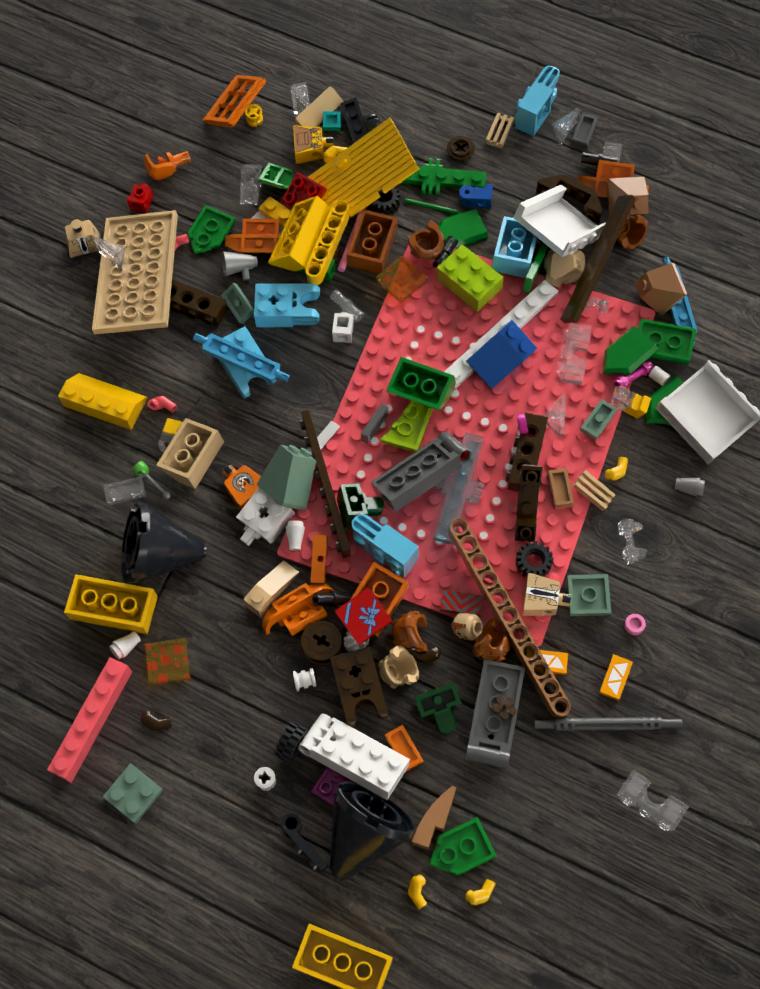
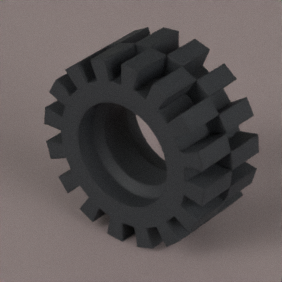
(387, 207)
(539, 549)
(288, 744)

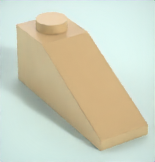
(270, 588)

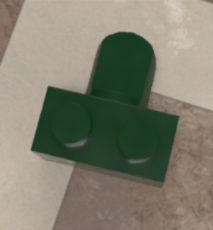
(354, 502)
(438, 704)

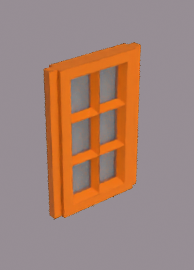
(234, 101)

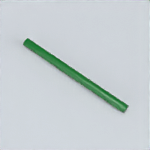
(431, 206)

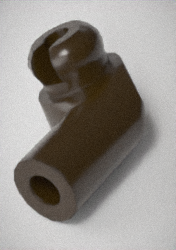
(153, 722)

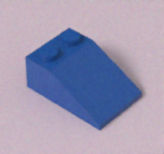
(501, 354)

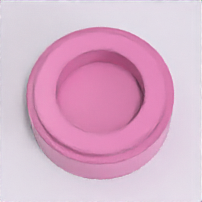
(634, 624)

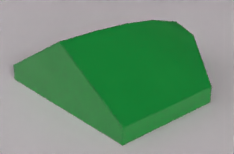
(276, 176)

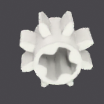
(351, 645)

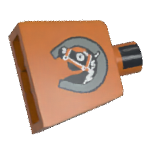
(241, 484)

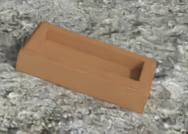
(560, 488)

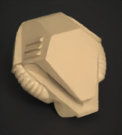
(563, 269)

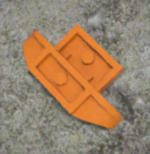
(605, 171)
(256, 236)
(296, 609)

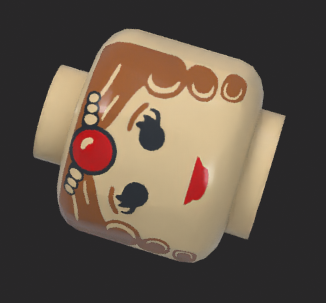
(467, 626)

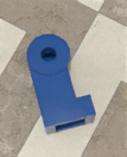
(476, 196)

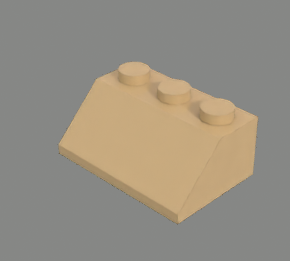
(190, 453)

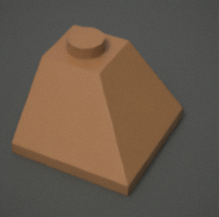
(629, 186)
(661, 288)

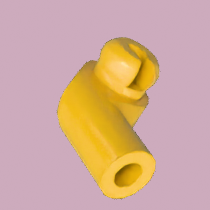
(332, 152)

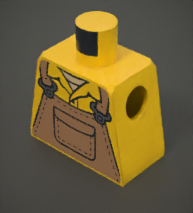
(310, 143)

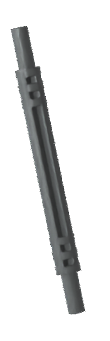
(624, 723)

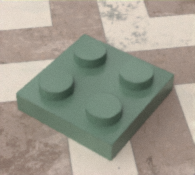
(589, 595)
(133, 793)

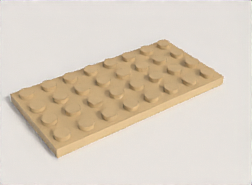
(141, 289)

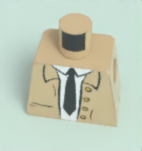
(80, 236)
(543, 596)

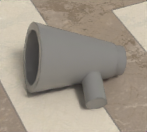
(236, 263)

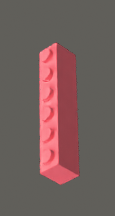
(90, 720)

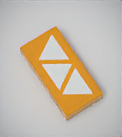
(556, 660)
(615, 677)

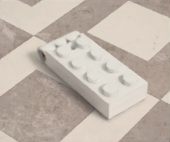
(354, 755)

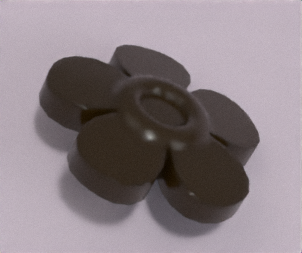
(505, 707)

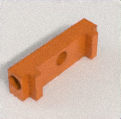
(319, 549)

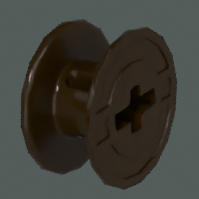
(322, 632)

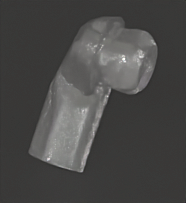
(598, 302)

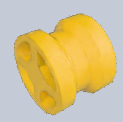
(255, 111)

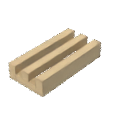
(503, 119)
(595, 487)

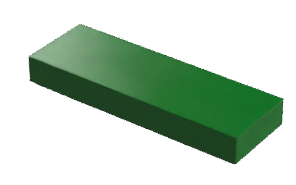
(535, 267)

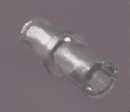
(346, 305)

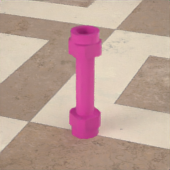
(644, 370)

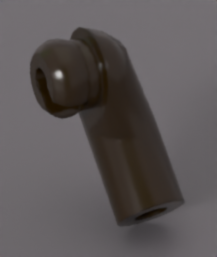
(428, 656)

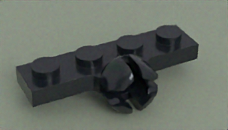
(357, 123)

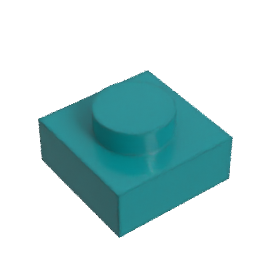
(331, 121)

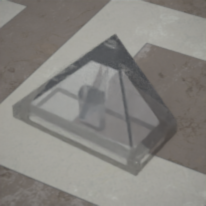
(299, 97)
(564, 125)
(110, 250)
(556, 415)

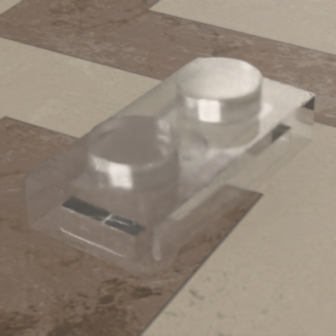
(124, 490)

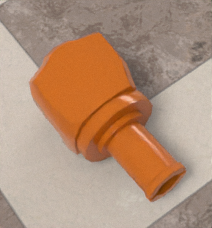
(165, 167)

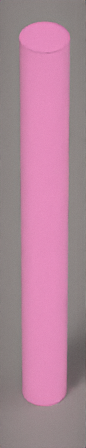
(343, 263)

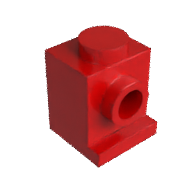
(140, 198)

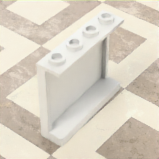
(557, 222)
(709, 412)

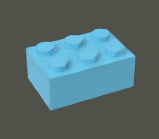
(514, 249)

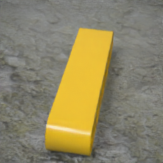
(327, 235)

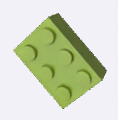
(469, 278)

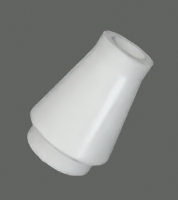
(295, 533)
(122, 646)

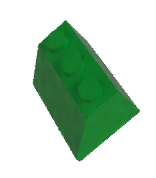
(421, 384)

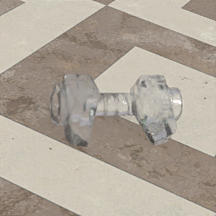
(631, 553)

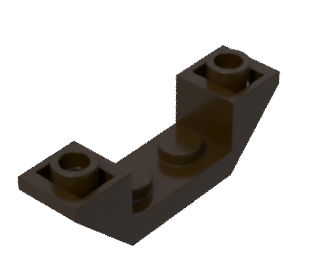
(577, 190)
(527, 502)

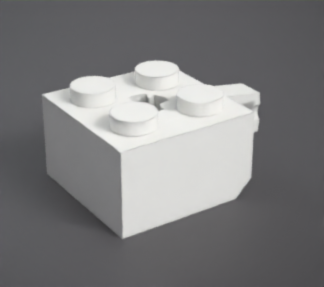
(260, 526)

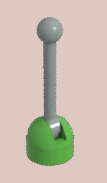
(142, 469)

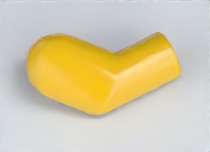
(618, 471)
(415, 891)
(480, 896)

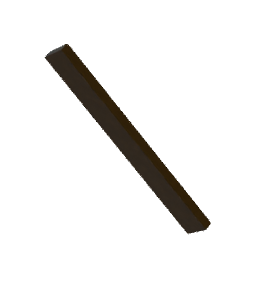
(598, 259)

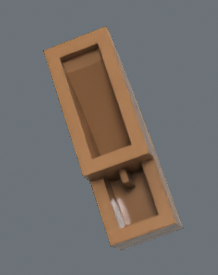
(434, 819)

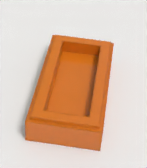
(402, 743)

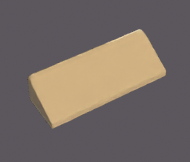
(313, 114)

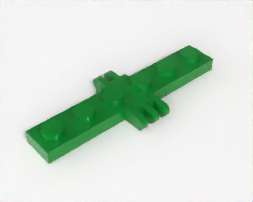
(435, 176)

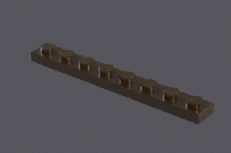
(326, 490)

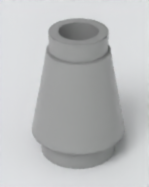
(691, 486)

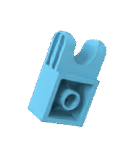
(537, 101)
(282, 305)
(238, 376)
(385, 545)

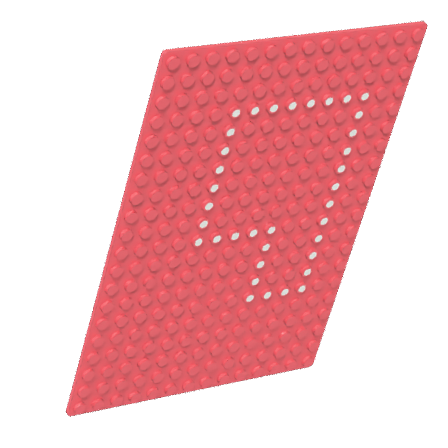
(436, 331)

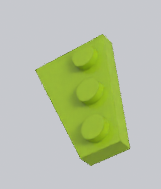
(409, 428)

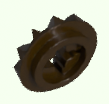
(460, 142)

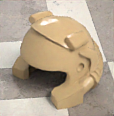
(399, 668)

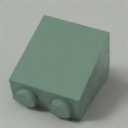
(289, 477)

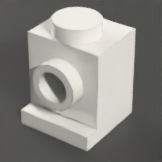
(343, 327)

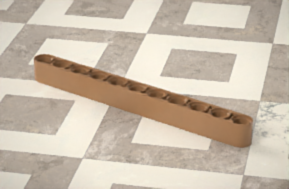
(508, 627)

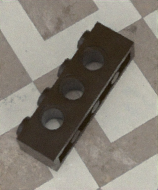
(199, 299)
(536, 425)

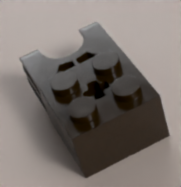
(360, 689)

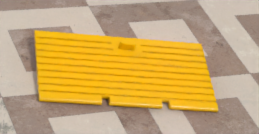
(366, 167)

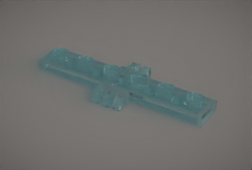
(459, 489)

